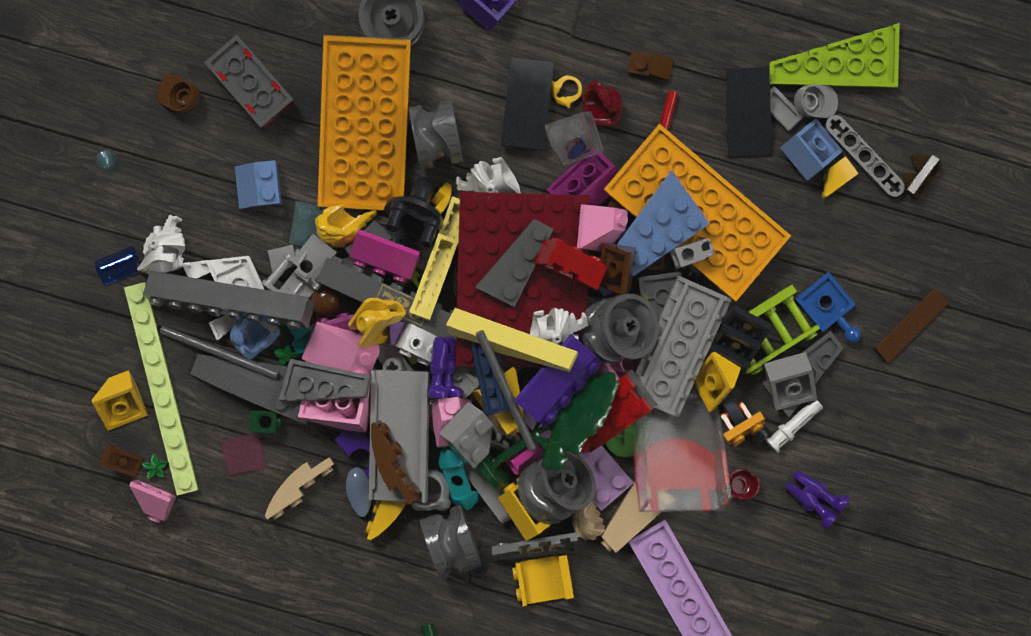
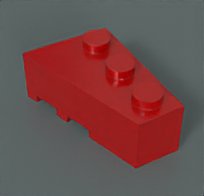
(571, 263)

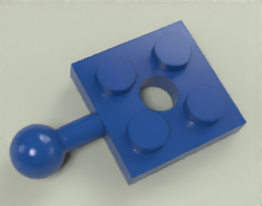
(840, 304)

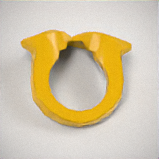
(565, 101)

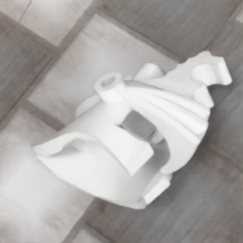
(490, 178)
(163, 248)
(556, 325)

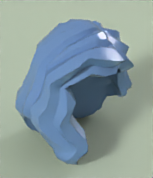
(251, 337)

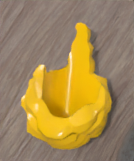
(338, 227)

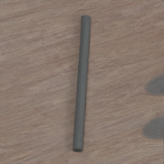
(219, 352)
(505, 390)

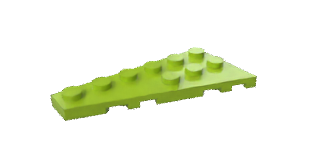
(852, 62)

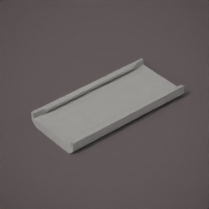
(685, 335)
(403, 404)

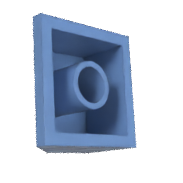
(811, 149)
(258, 184)

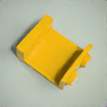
(543, 579)

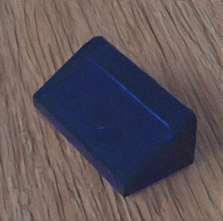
(117, 265)

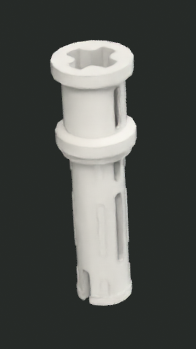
(786, 432)

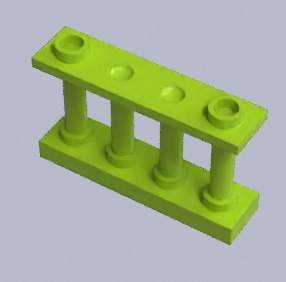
(768, 308)

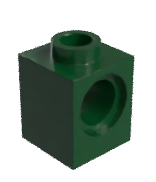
(255, 425)

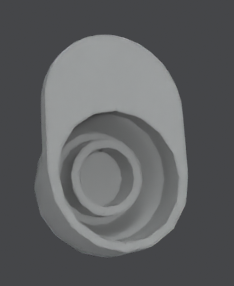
(816, 101)

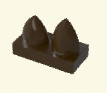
(927, 169)

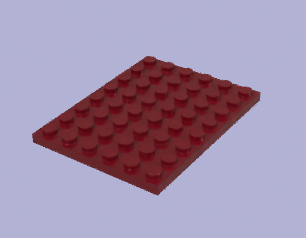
(486, 231)

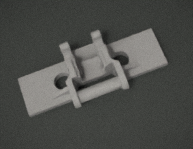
(300, 282)

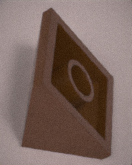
(620, 267)

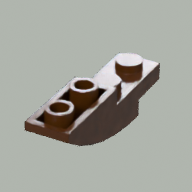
(387, 454)

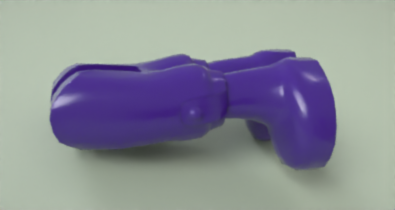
(442, 368)
(809, 496)

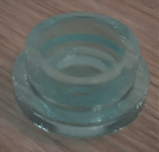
(105, 159)

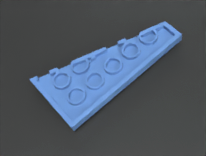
(662, 224)

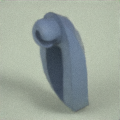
(358, 491)

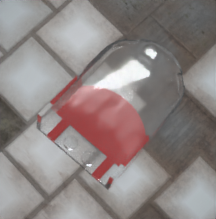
(681, 459)

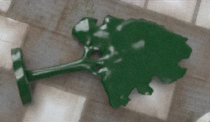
(568, 431)

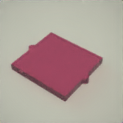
(243, 453)

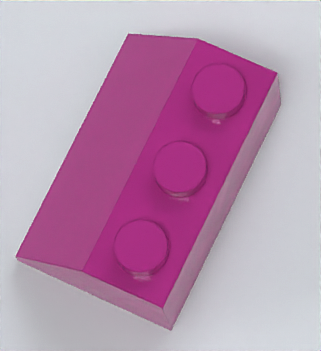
(384, 256)

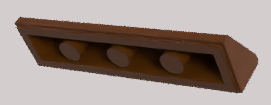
(910, 324)

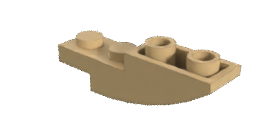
(290, 490)

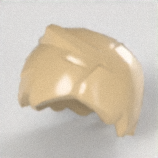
(588, 523)

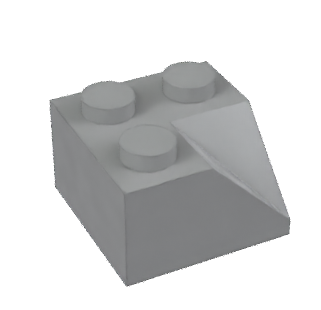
(469, 434)

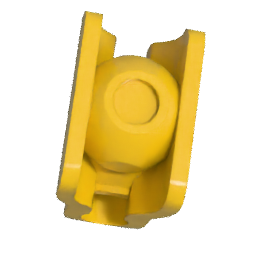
(374, 318)

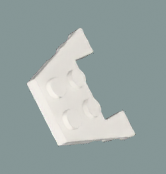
(227, 270)

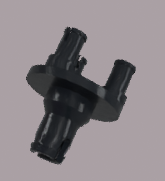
(414, 214)

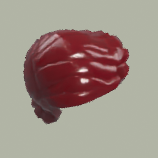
(603, 102)

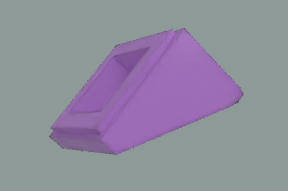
(394, 331)

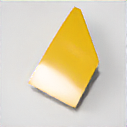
(838, 176)
(442, 197)

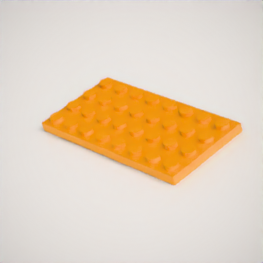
(363, 121)
(737, 229)

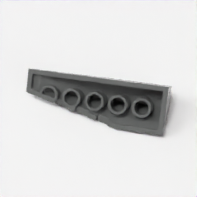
(247, 383)

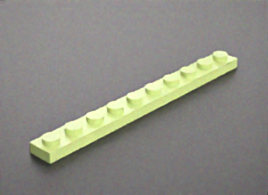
(161, 390)

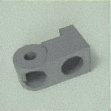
(692, 253)

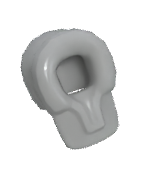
(437, 493)

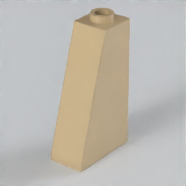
(626, 522)

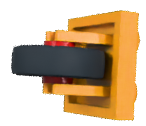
(734, 413)

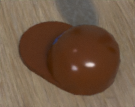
(178, 94)
(328, 303)

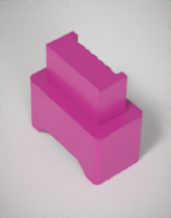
(524, 458)

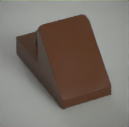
(650, 65)
(121, 460)

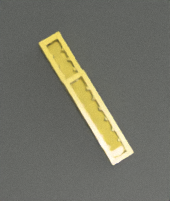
(438, 264)
(511, 341)

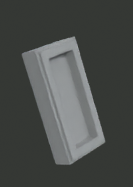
(783, 109)

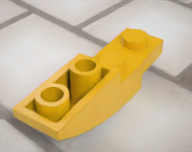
(386, 513)

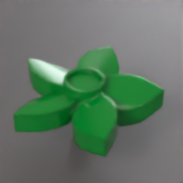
(286, 354)
(155, 467)

